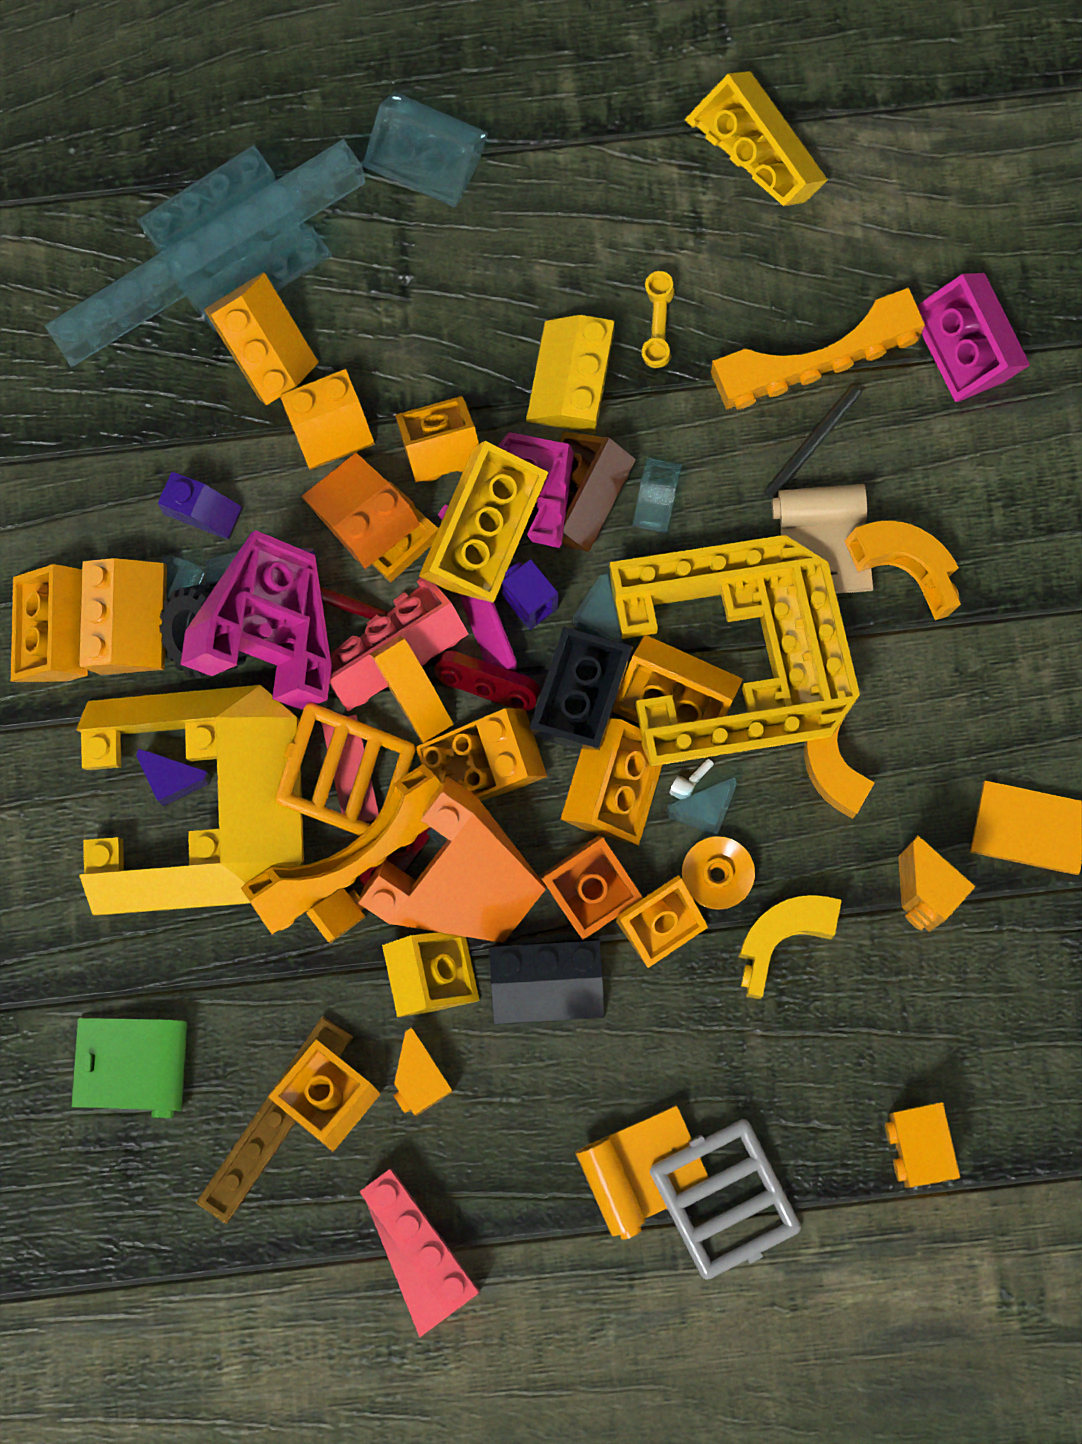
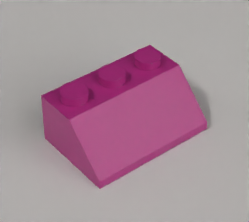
(970, 336)

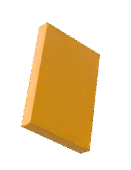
(1029, 828)

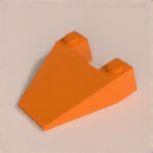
(471, 886)

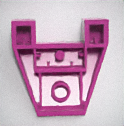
(269, 610)

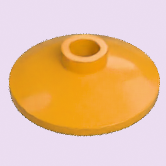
(731, 859)

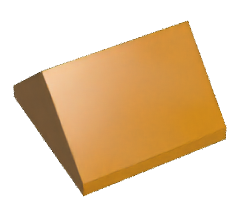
(662, 921)

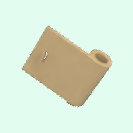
(821, 522)

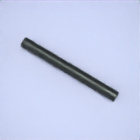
(813, 441)

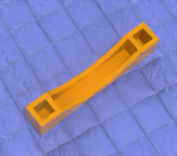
(751, 375)
(287, 892)

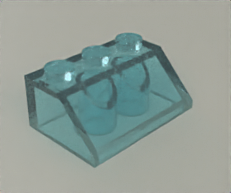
(424, 148)

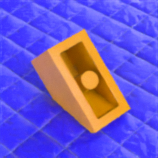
(337, 914)
(418, 1077)

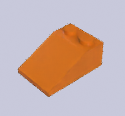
(361, 510)

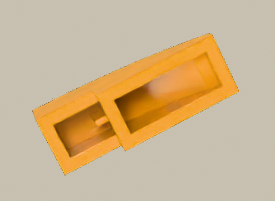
(411, 688)

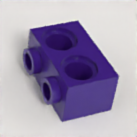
(529, 593)

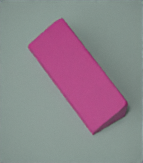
(489, 632)

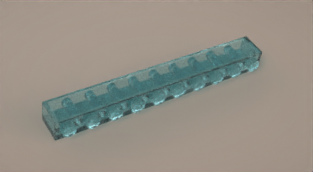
(206, 253)

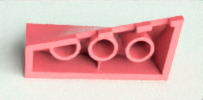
(422, 618)
(421, 1260)

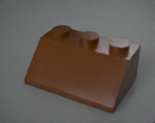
(595, 482)

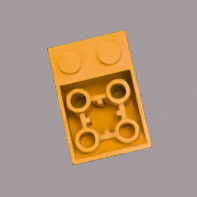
(487, 755)

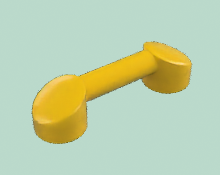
(660, 292)

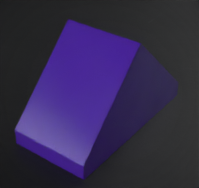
(170, 778)

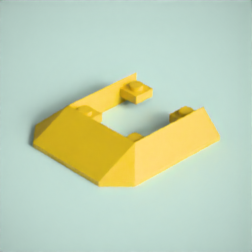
(801, 632)
(248, 739)

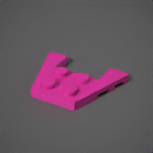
(552, 501)

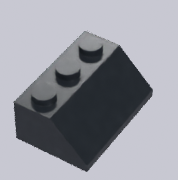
(580, 690)
(546, 982)

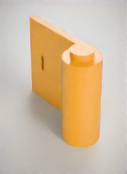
(621, 1165)

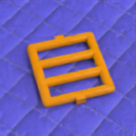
(343, 725)

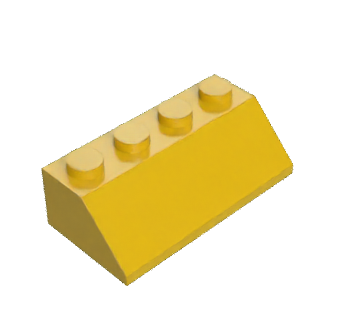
(483, 523)

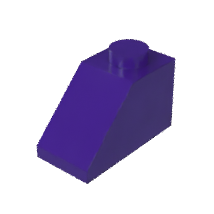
(199, 506)

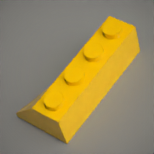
(758, 138)

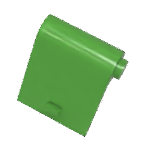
(130, 1065)

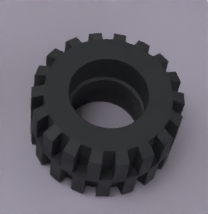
(176, 618)

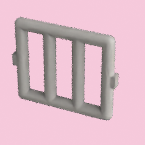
(677, 1202)

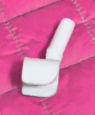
(683, 788)

